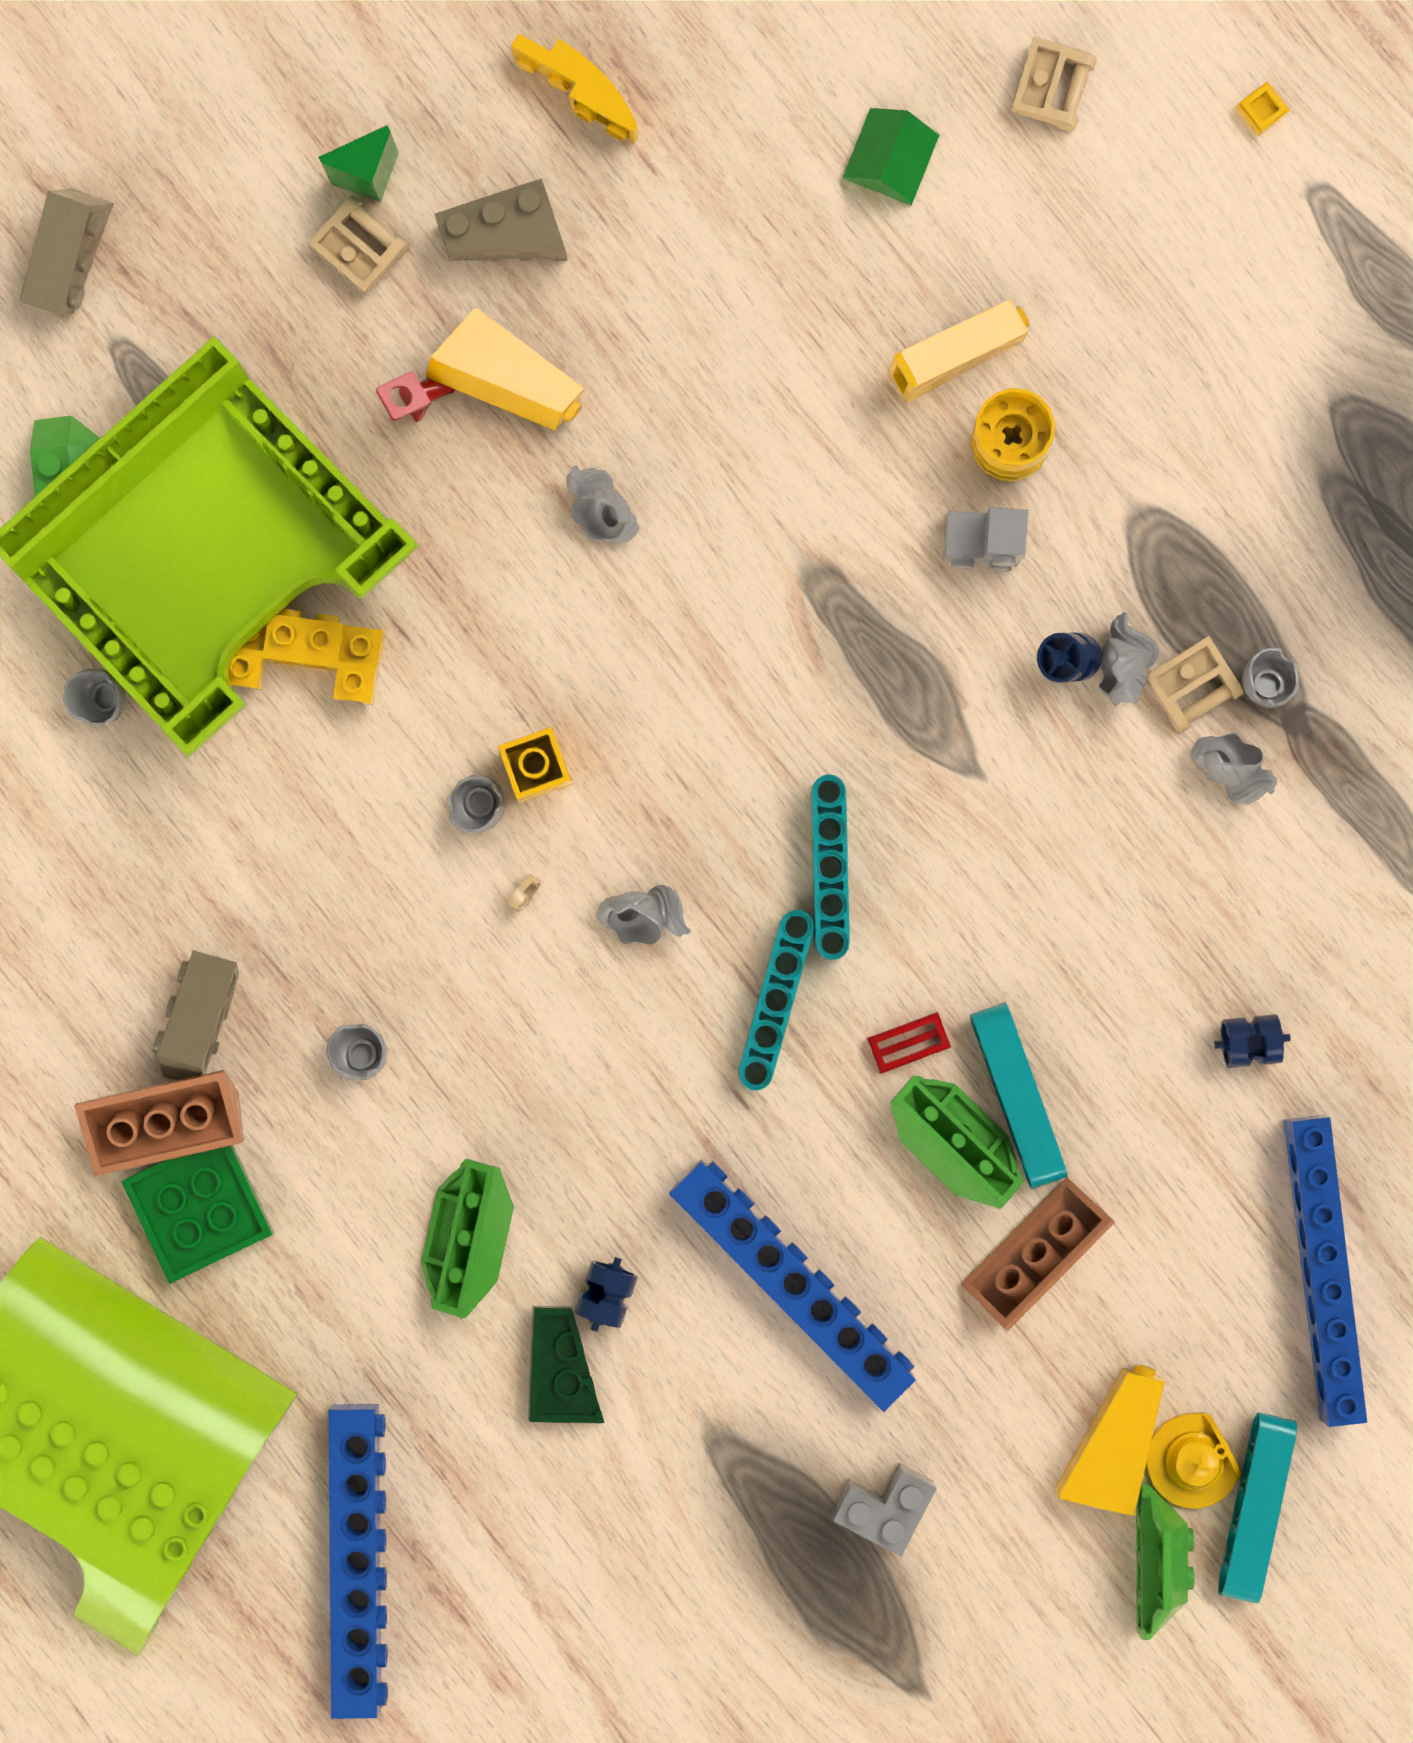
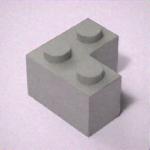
(985, 538)
(886, 1518)

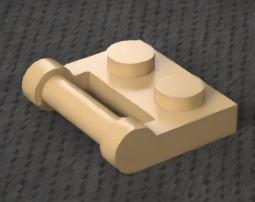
(1041, 81)
(349, 253)
(1187, 673)

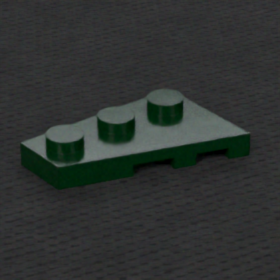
(559, 1371)

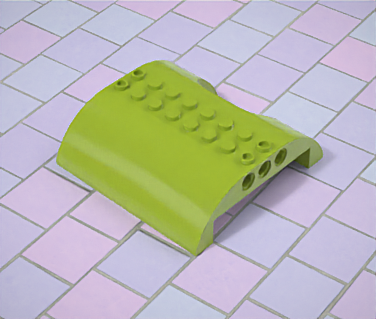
(193, 538)
(120, 1433)

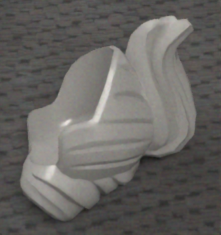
(599, 507)
(1126, 662)
(1235, 765)
(642, 915)

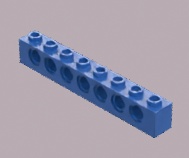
(1325, 1270)
(880, 1387)
(350, 1697)

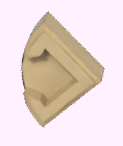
(523, 893)

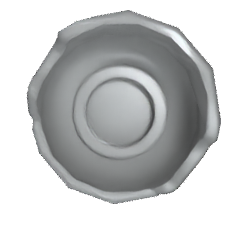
(1270, 678)
(94, 697)
(476, 804)
(356, 1052)

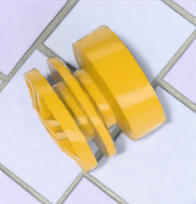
(1010, 414)

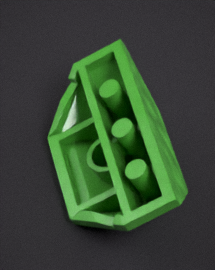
(56, 446)
(956, 1141)
(466, 1237)
(1160, 1562)

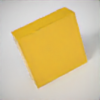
(1262, 108)

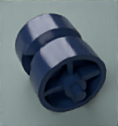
(1069, 657)
(1251, 1041)
(608, 1288)

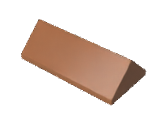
(161, 1122)
(1037, 1253)

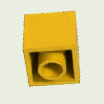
(535, 765)

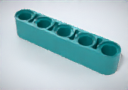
(830, 848)
(777, 1019)
(1018, 1095)
(1257, 1507)

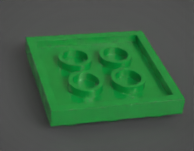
(197, 1210)

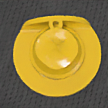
(1191, 1461)

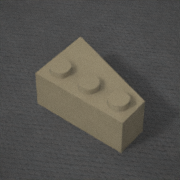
(503, 226)
(64, 250)
(196, 1015)

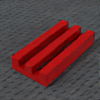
(879, 1053)

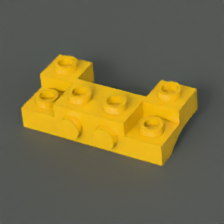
(316, 645)

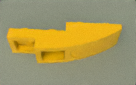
(591, 91)

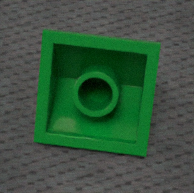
(892, 154)
(363, 164)

